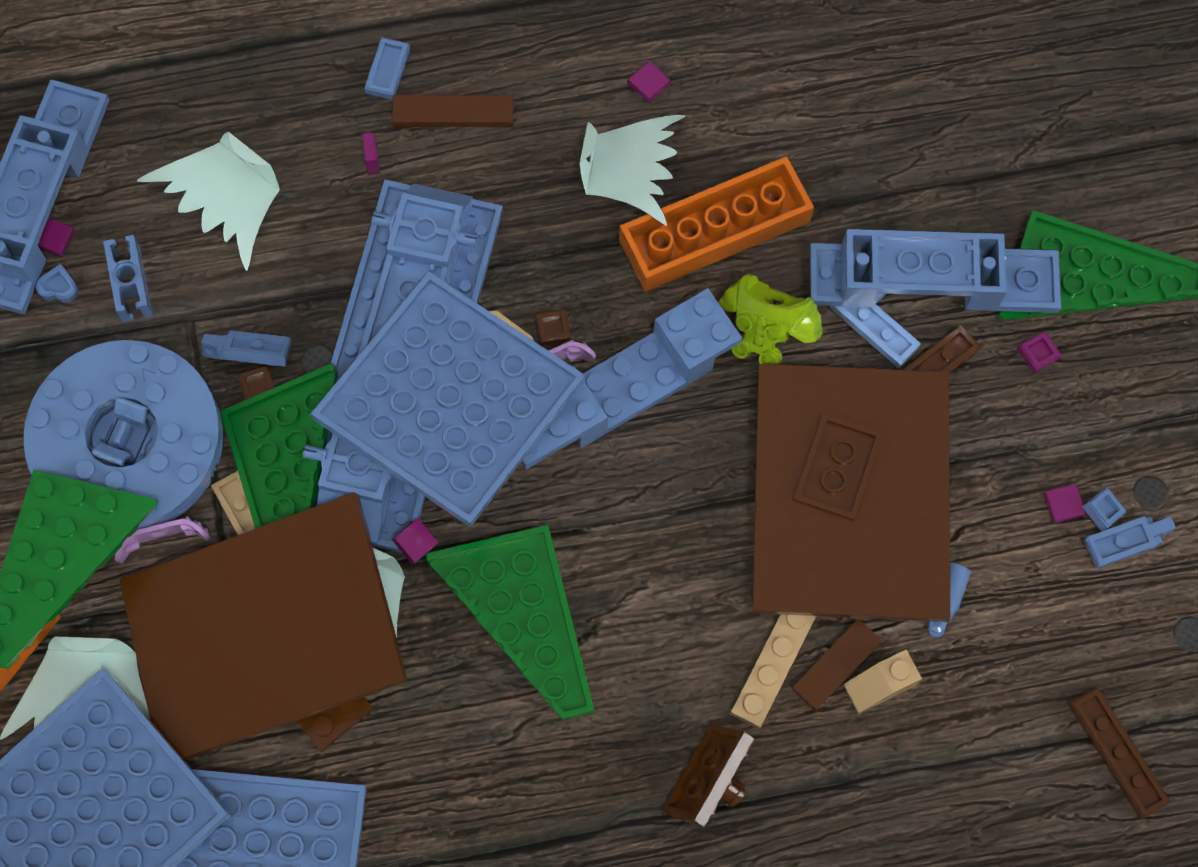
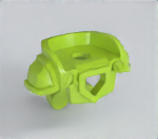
(769, 323)

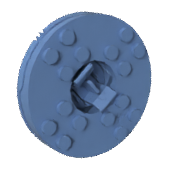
(128, 422)

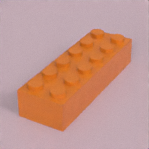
(716, 224)

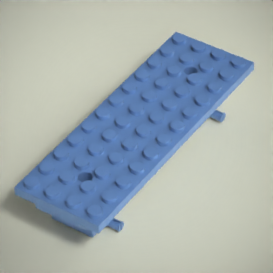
(408, 236)

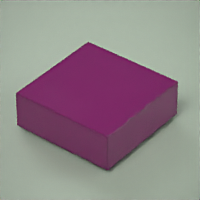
(649, 82)
(370, 152)
(56, 237)
(1039, 352)
(1064, 504)
(415, 541)

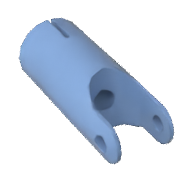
(958, 581)

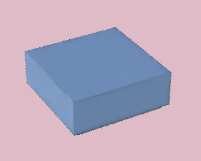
(1104, 509)

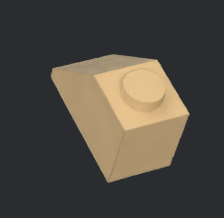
(883, 681)

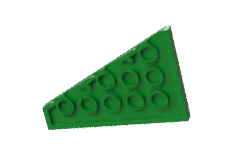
(1105, 270)
(55, 548)
(521, 602)

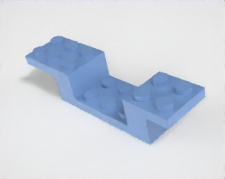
(31, 177)
(934, 265)
(641, 375)

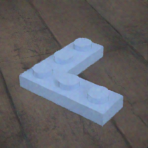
(880, 331)

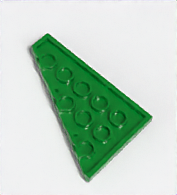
(269, 444)

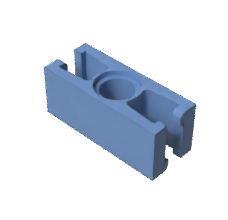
(120, 270)

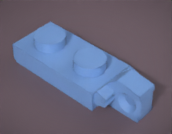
(247, 347)
(1127, 540)

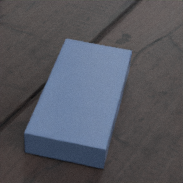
(387, 68)

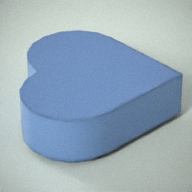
(58, 285)

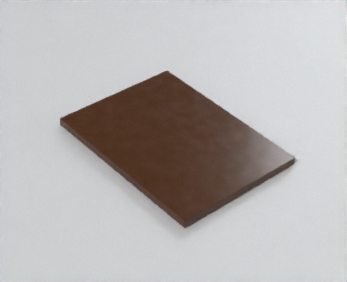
(898, 547)
(263, 629)

